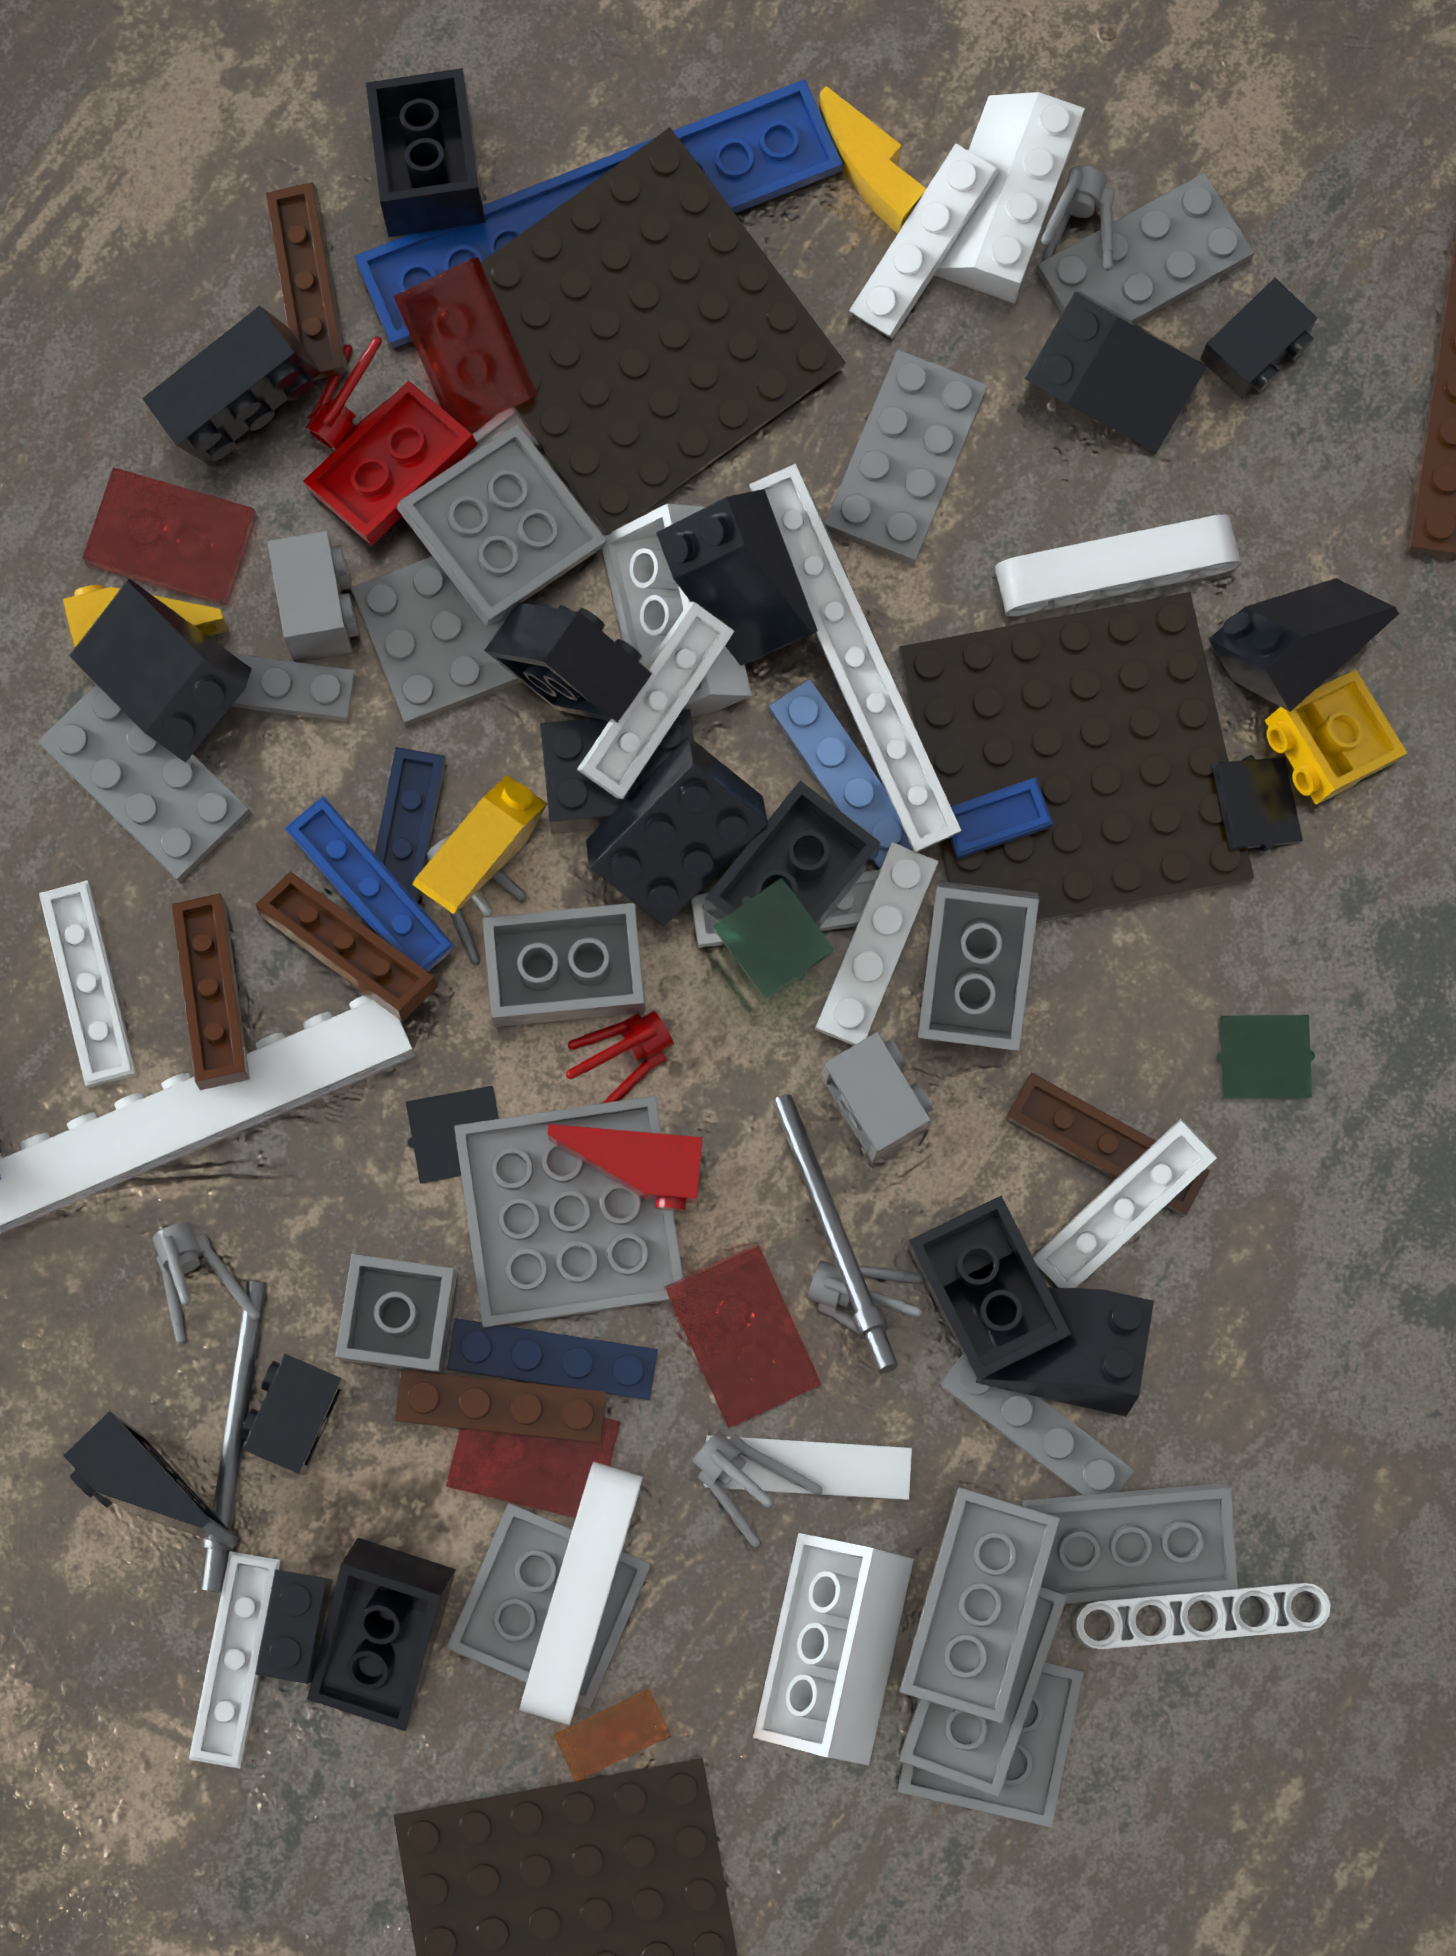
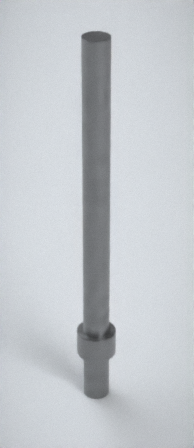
(867, 1318)
(232, 1442)

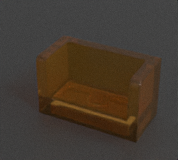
(612, 1734)

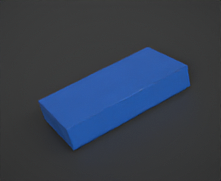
(1000, 818)

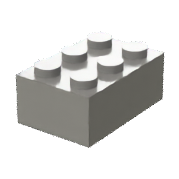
(563, 965)
(978, 965)

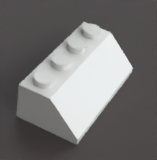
(1030, 146)
(651, 603)
(833, 1649)

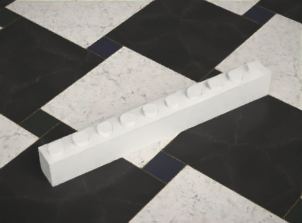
(185, 1119)

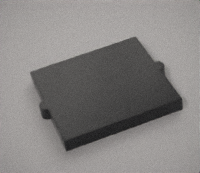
(1257, 803)
(434, 1133)

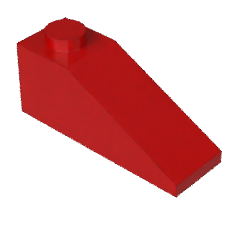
(644, 1162)

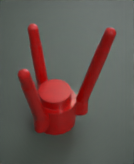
(332, 420)
(641, 1037)

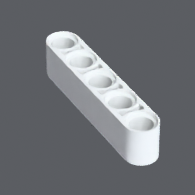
(1117, 565)
(581, 1593)
(1225, 1619)

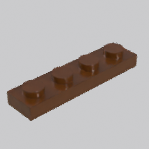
(307, 276)
(346, 946)
(210, 992)
(1088, 1133)
(501, 1406)

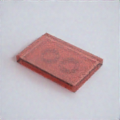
(465, 344)
(169, 535)
(742, 1335)
(527, 1468)

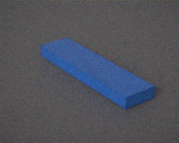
(368, 885)

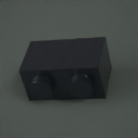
(1259, 338)
(292, 1413)
(293, 1626)

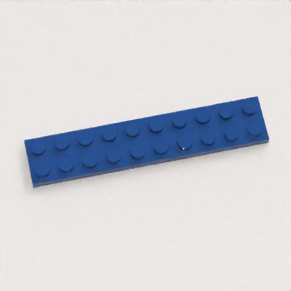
(744, 152)

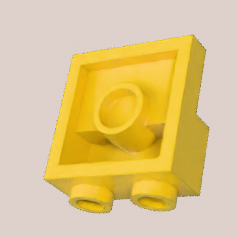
(1334, 737)

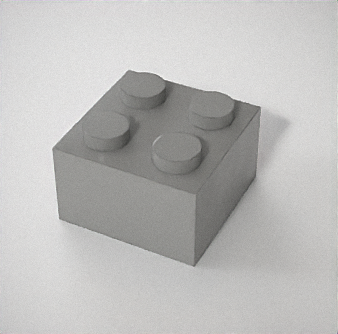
(310, 596)
(876, 1096)
(396, 1314)

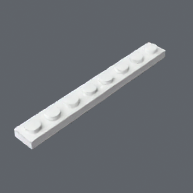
(859, 665)

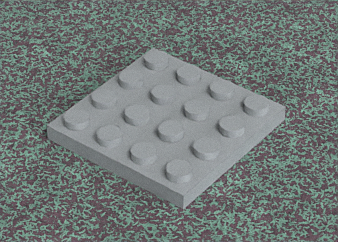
(555, 1230)

